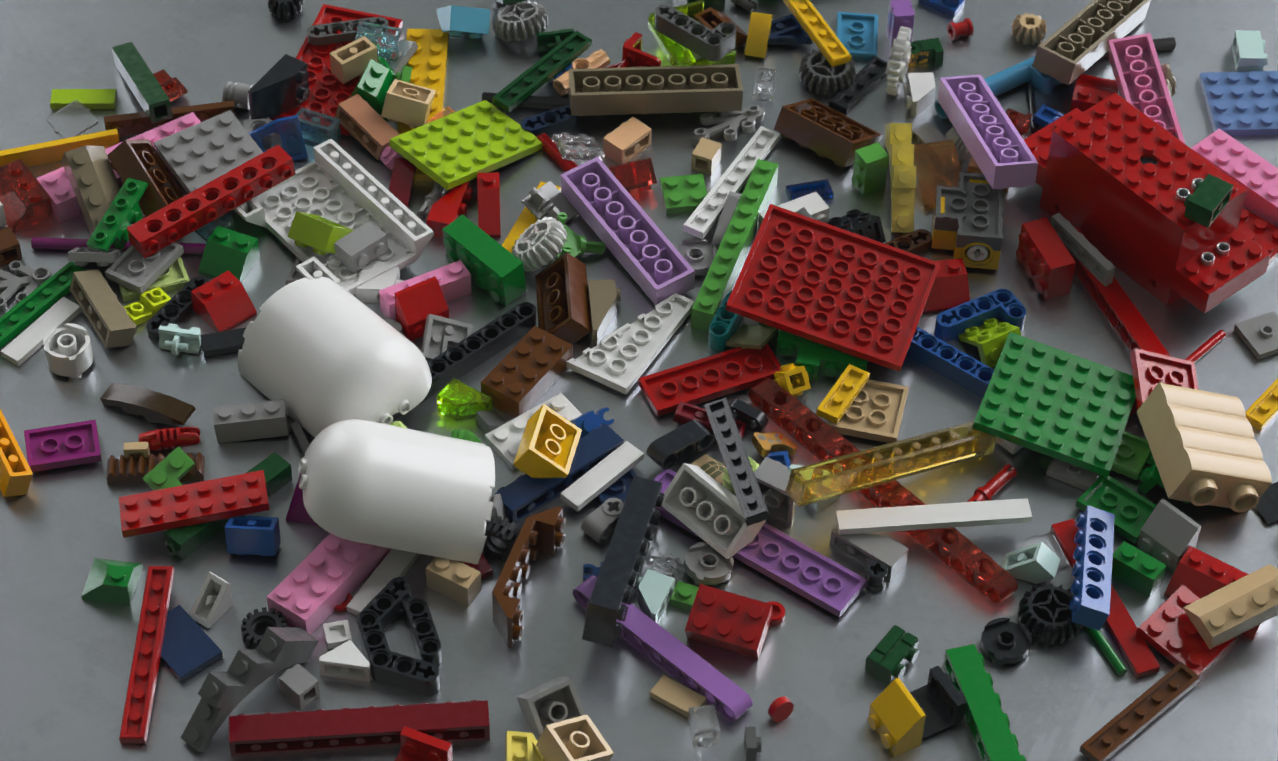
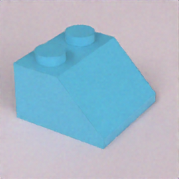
(464, 20)

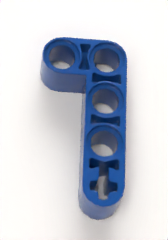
(997, 304)

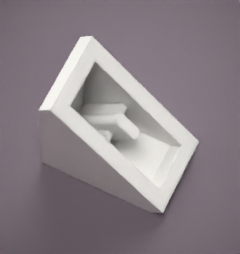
(212, 601)
(345, 663)

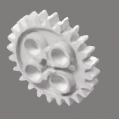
(900, 56)

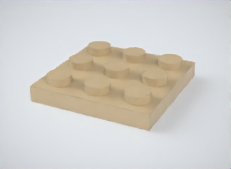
(875, 412)

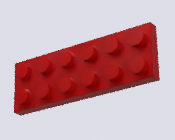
(708, 378)
(193, 503)

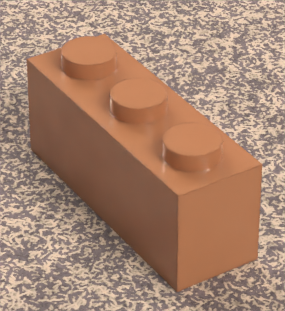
(365, 124)

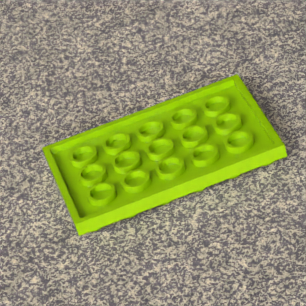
(465, 144)

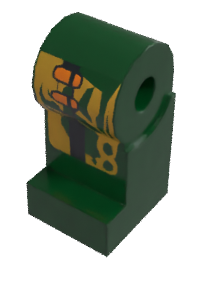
(926, 52)

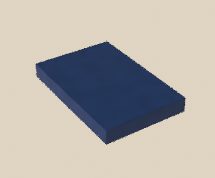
(186, 646)

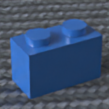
(253, 535)

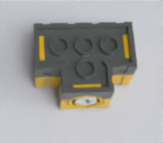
(969, 221)

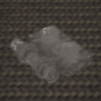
(577, 147)

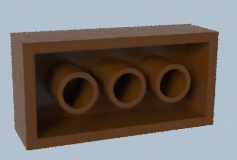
(527, 372)

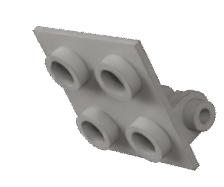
(548, 202)

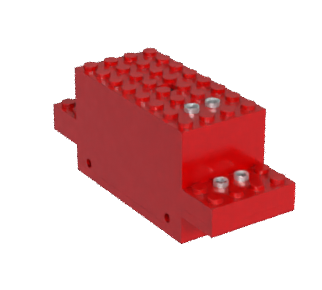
(1126, 192)

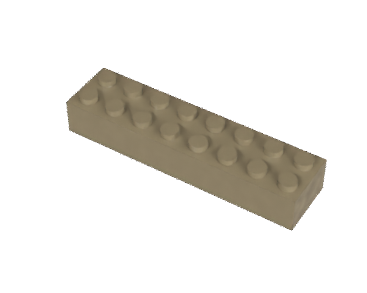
(1086, 37)
(655, 90)

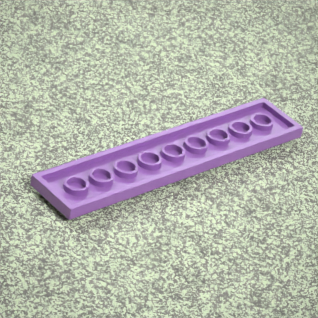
(791, 564)

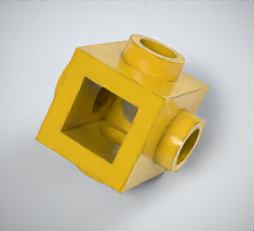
(793, 379)

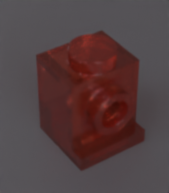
(1020, 121)

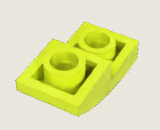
(147, 306)

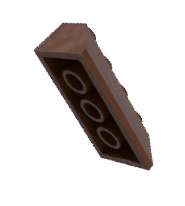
(141, 162)
(563, 299)

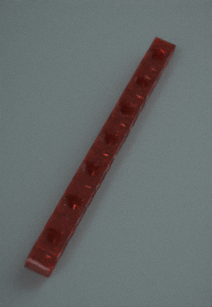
(827, 443)

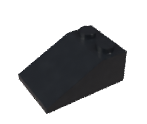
(280, 89)

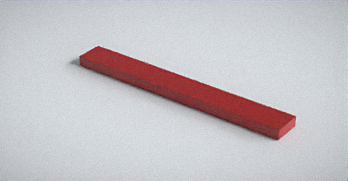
(1119, 621)
(146, 655)

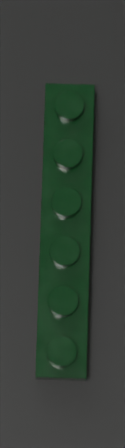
(542, 71)

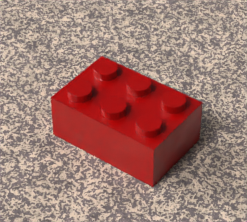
(1045, 258)
(729, 621)

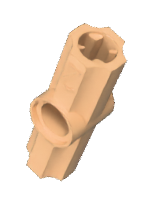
(596, 60)

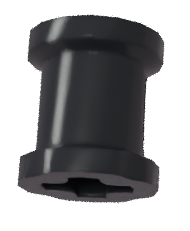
(879, 577)

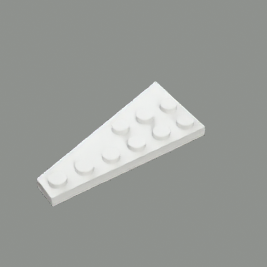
(633, 347)

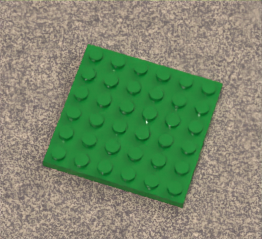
(1057, 404)

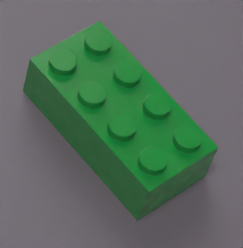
(485, 259)

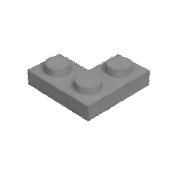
(440, 332)

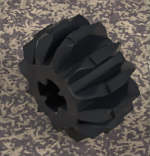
(285, 8)

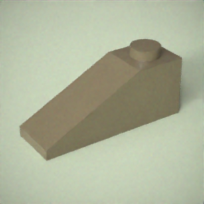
(602, 304)

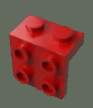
(633, 52)

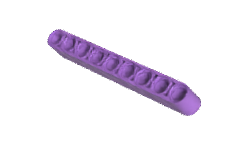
(676, 658)

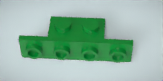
(120, 215)

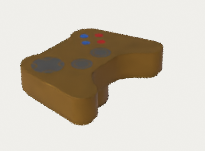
(773, 442)

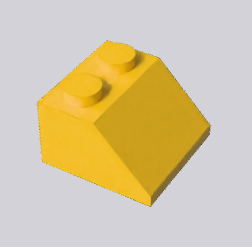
(897, 718)

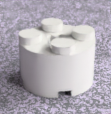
(68, 350)

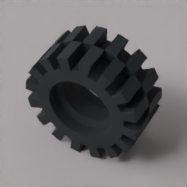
(500, 537)
(257, 621)

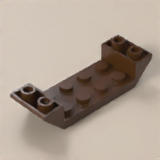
(538, 534)

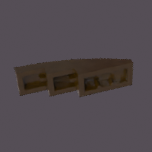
(152, 404)

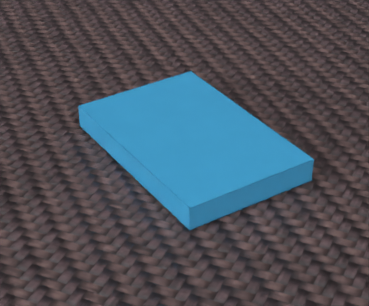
(858, 34)

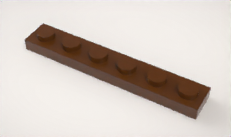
(139, 122)
(1140, 713)

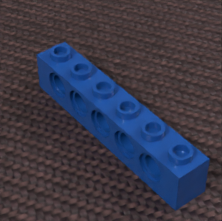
(1092, 568)

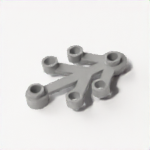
(729, 125)
(12, 282)

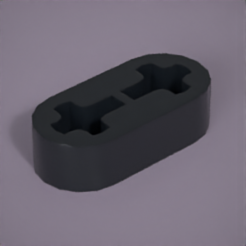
(754, 418)

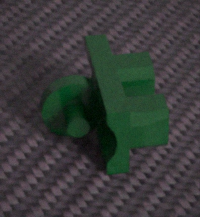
(549, 40)

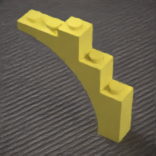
(902, 175)

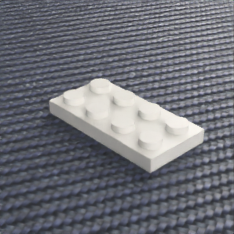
(507, 437)

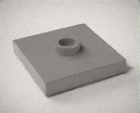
(1260, 334)

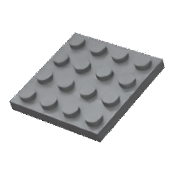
(207, 150)

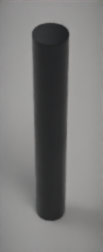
(1031, 101)

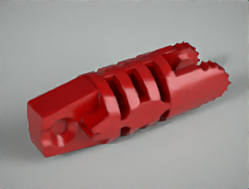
(171, 438)

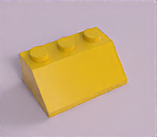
(547, 445)

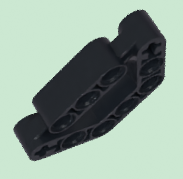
(381, 612)

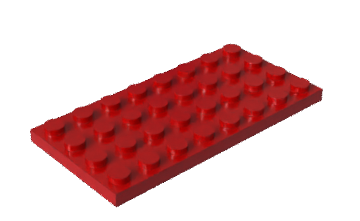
(325, 87)

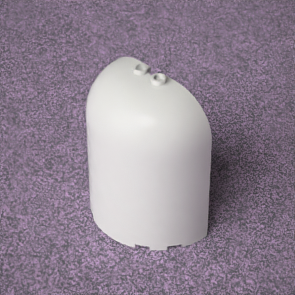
(331, 357)
(400, 488)

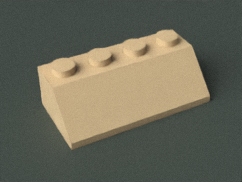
(1236, 607)

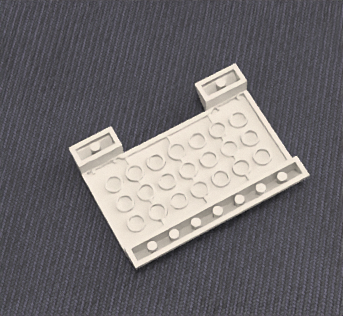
(346, 194)

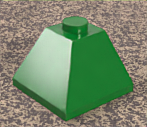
(112, 581)

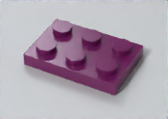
(62, 445)

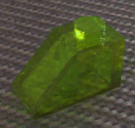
(461, 401)

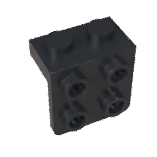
(939, 702)

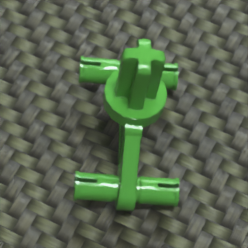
(576, 244)

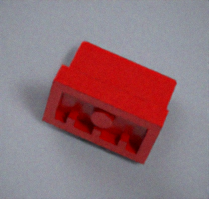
(423, 747)

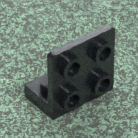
(861, 224)

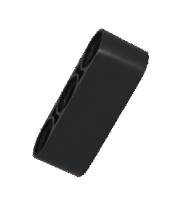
(680, 444)

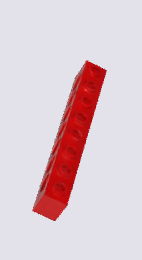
(211, 201)

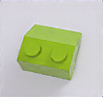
(316, 232)

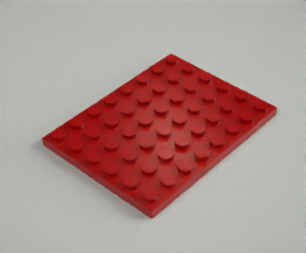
(833, 287)

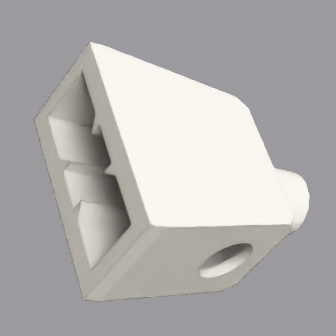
(370, 290)

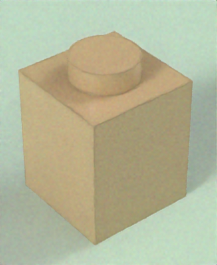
(706, 156)

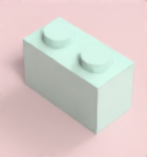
(1249, 51)

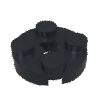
(1001, 652)

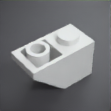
(919, 91)

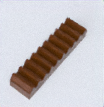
(133, 469)

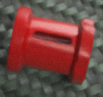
(960, 29)

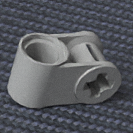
(603, 520)

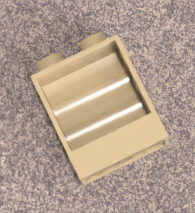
(1204, 447)

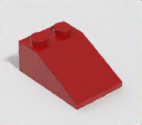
(1091, 90)

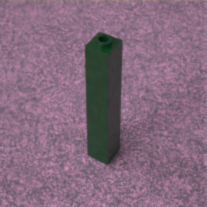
(142, 82)
(188, 539)

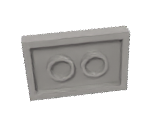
(140, 273)

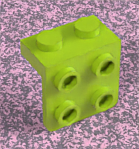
(989, 339)

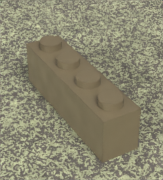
(102, 308)

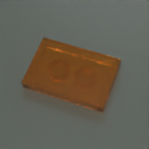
(936, 166)

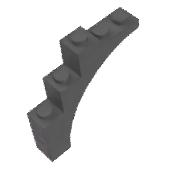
(250, 667)

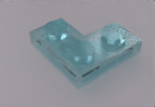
(384, 37)

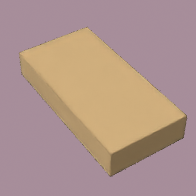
(676, 695)

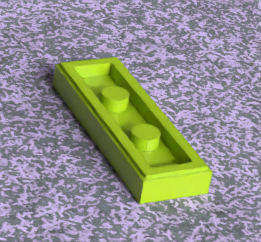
(87, 97)

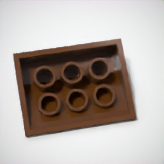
(824, 131)

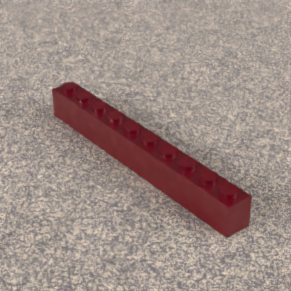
(356, 727)

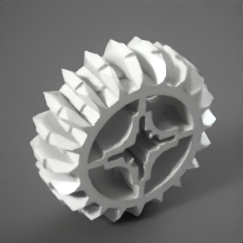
(540, 243)

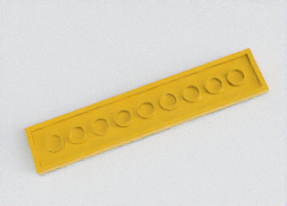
(428, 71)

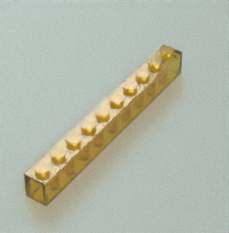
(887, 463)

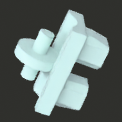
(179, 340)

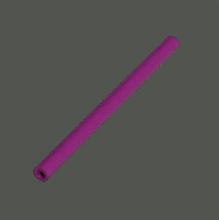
(70, 244)

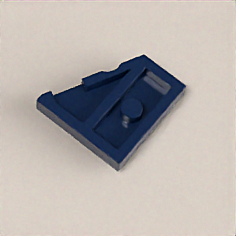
(788, 31)

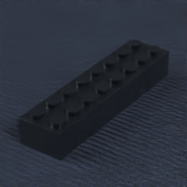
(623, 562)

